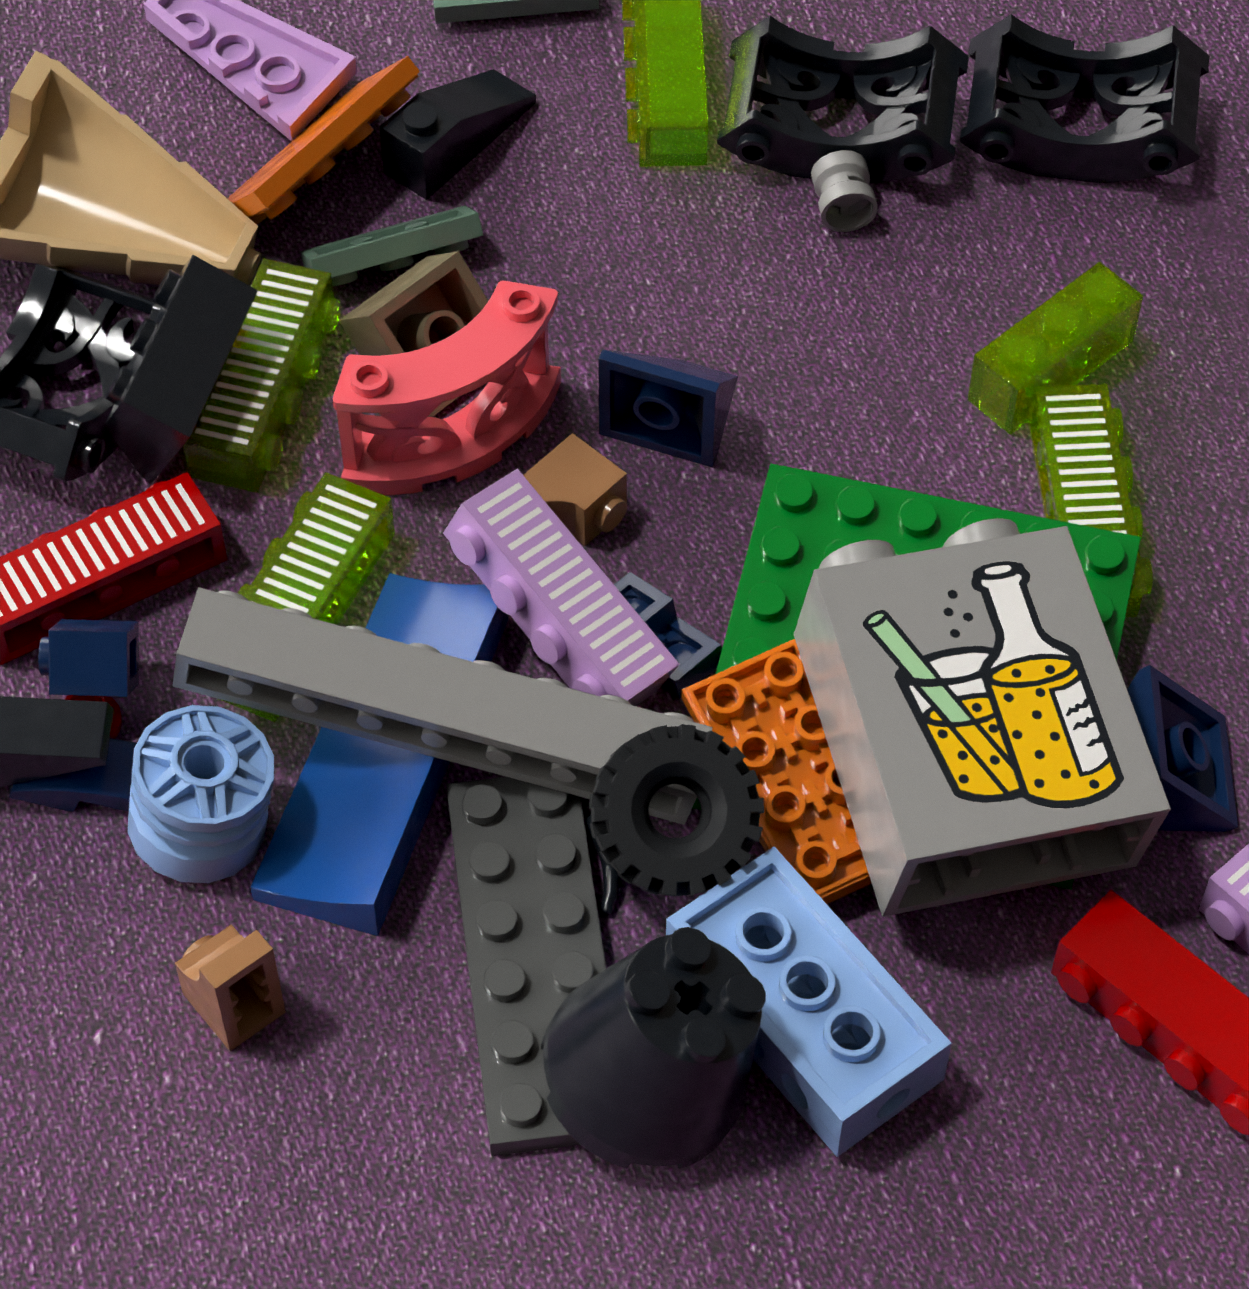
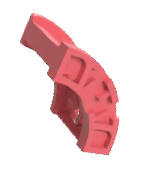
(407, 447)

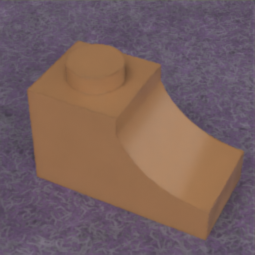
(581, 488)
(232, 984)

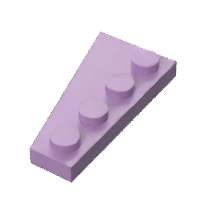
(257, 57)

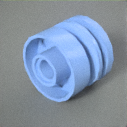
(200, 793)

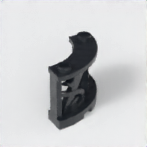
(809, 74)
(1123, 79)
(50, 313)

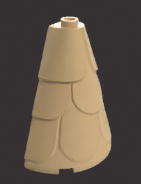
(102, 194)

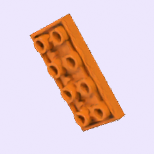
(312, 151)
(774, 722)

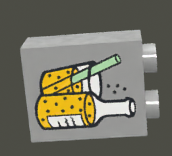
(976, 716)

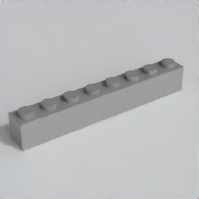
(412, 697)

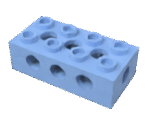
(820, 1003)

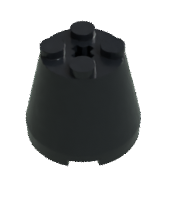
(655, 1052)

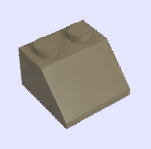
(417, 309)

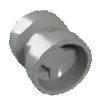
(844, 191)

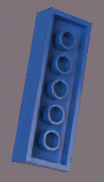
(365, 800)

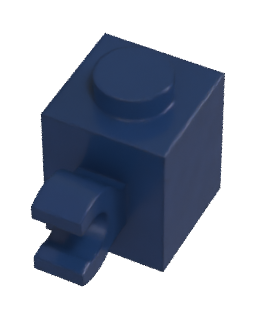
(91, 657)

